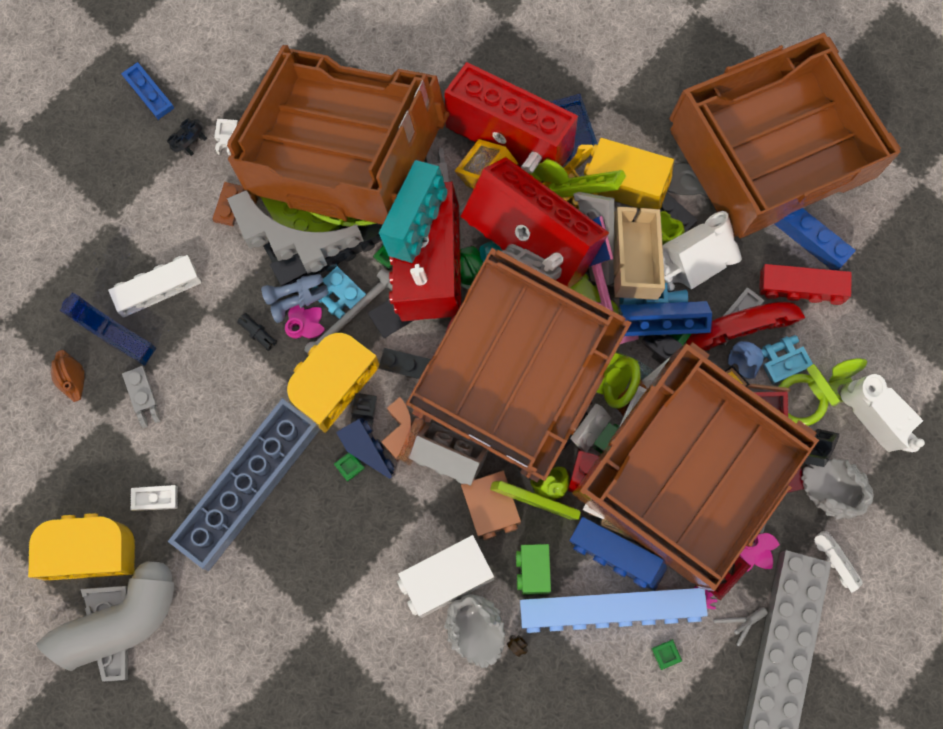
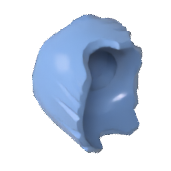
(747, 357)

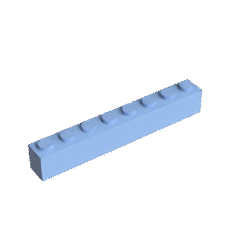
(613, 608)

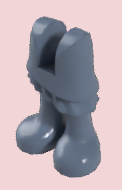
(305, 296)

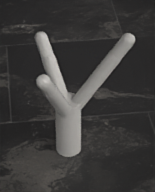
(748, 622)

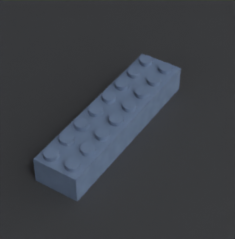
(244, 485)

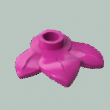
(306, 320)
(760, 551)

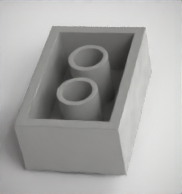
(448, 453)

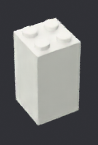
(445, 577)

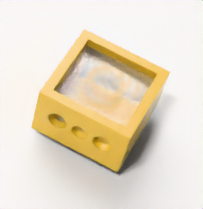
(478, 158)

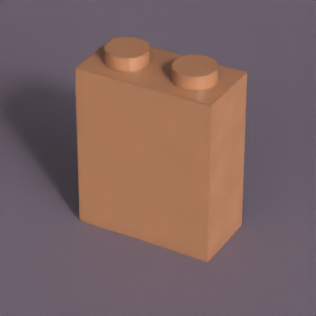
(489, 509)

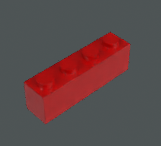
(805, 283)

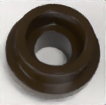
(517, 645)

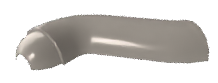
(116, 626)

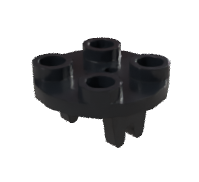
(186, 135)

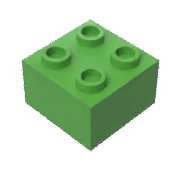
(534, 569)

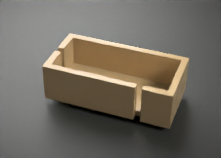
(638, 254)

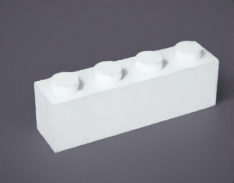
(154, 286)

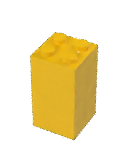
(646, 173)

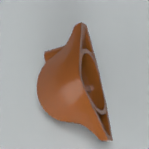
(68, 375)

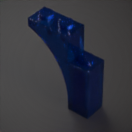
(107, 329)

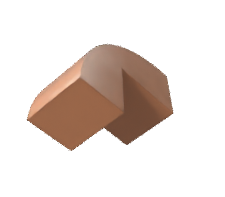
(394, 442)

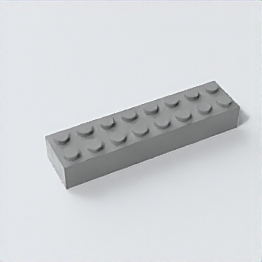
(787, 642)

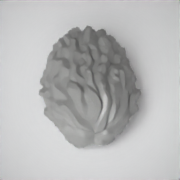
(838, 488)
(475, 630)

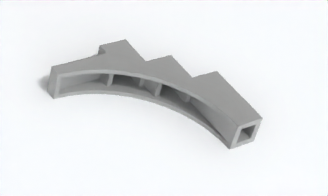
(286, 242)

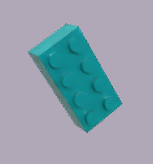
(413, 211)

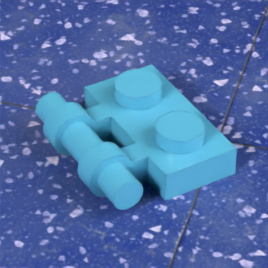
(344, 288)
(787, 365)

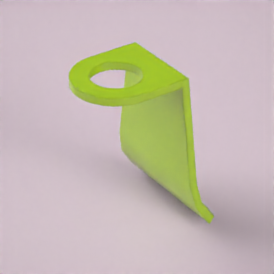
(550, 172)
(844, 371)

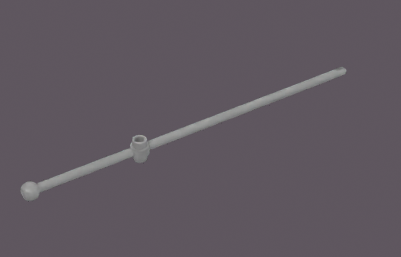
(384, 283)

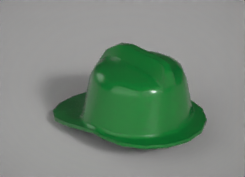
(470, 265)

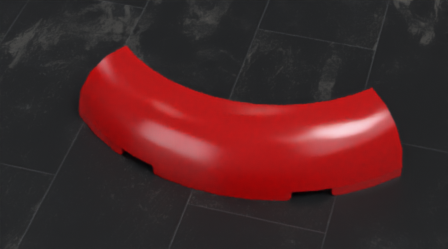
(747, 322)

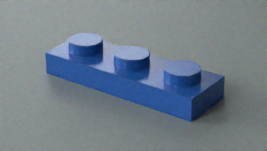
(147, 90)

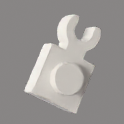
(223, 132)

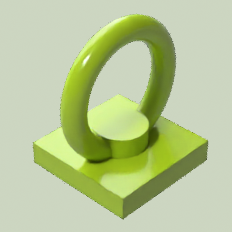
(617, 378)
(819, 387)

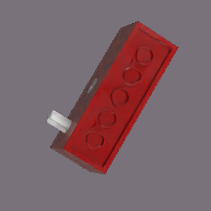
(509, 116)
(522, 211)
(433, 281)

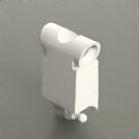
(700, 252)
(883, 413)

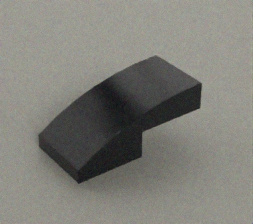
(365, 407)
(823, 449)

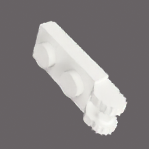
(835, 555)

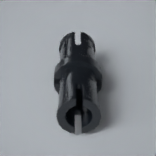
(257, 332)

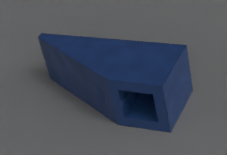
(361, 444)

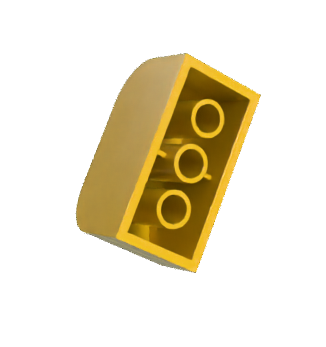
(330, 378)
(81, 548)

